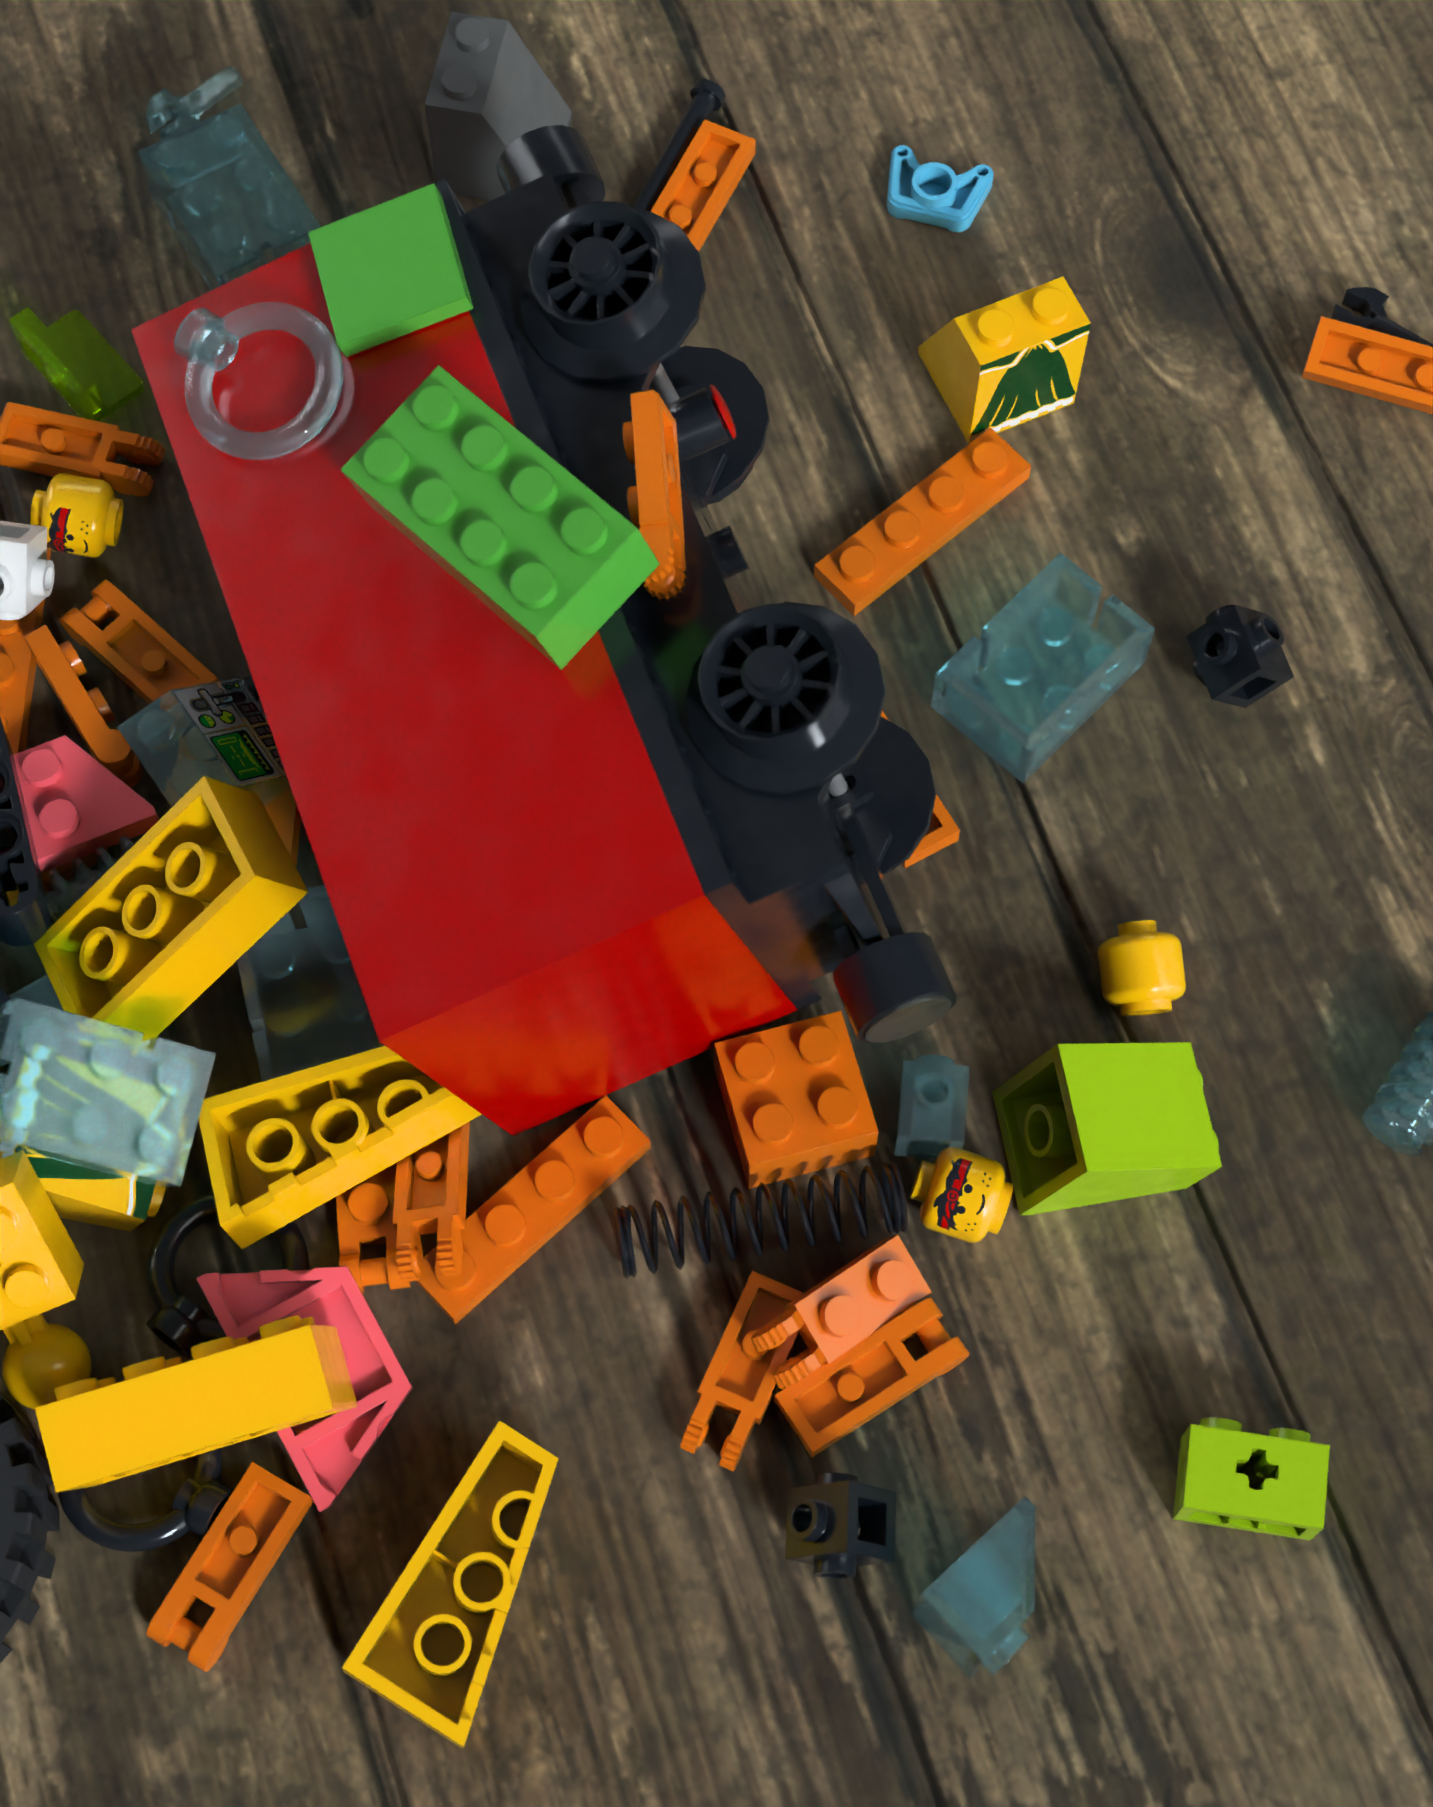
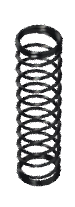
(891, 1202)

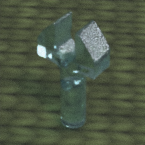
(187, 109)

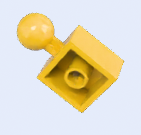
(36, 1275)

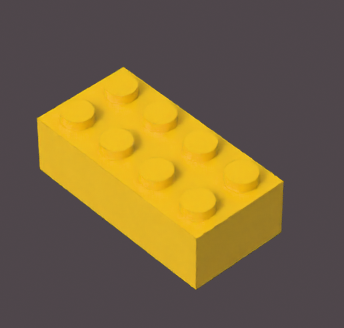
(173, 911)
(196, 1406)

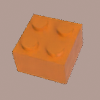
(795, 1099)

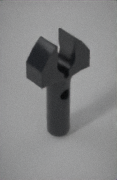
(1371, 305)

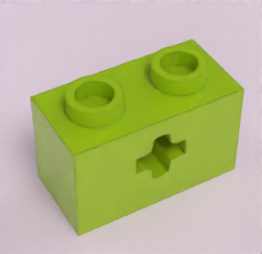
(1214, 1494)

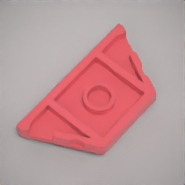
(76, 803)
(335, 1445)

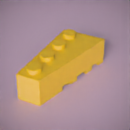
(316, 1134)
(449, 1606)

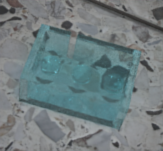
(226, 196)
(1041, 668)
(304, 993)
(99, 1093)

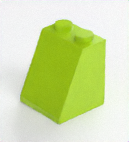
(1105, 1124)

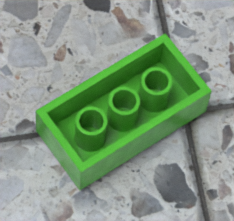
(501, 516)

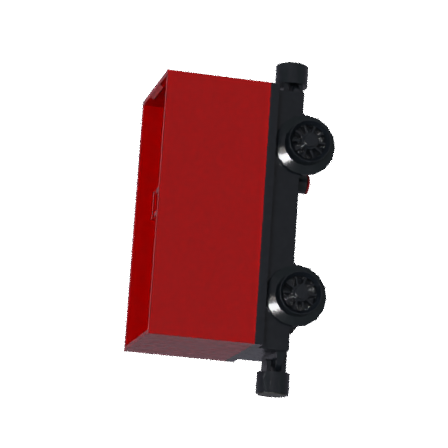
(523, 854)

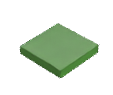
(390, 270)

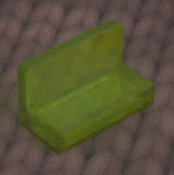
(77, 363)

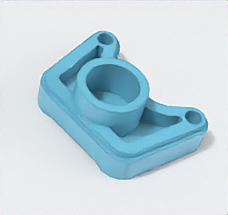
(934, 192)

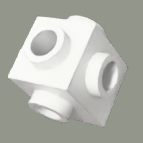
(24, 569)

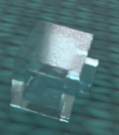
(931, 1106)

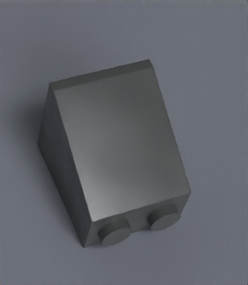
(482, 100)

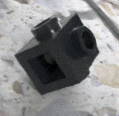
(1239, 655)
(826, 1523)

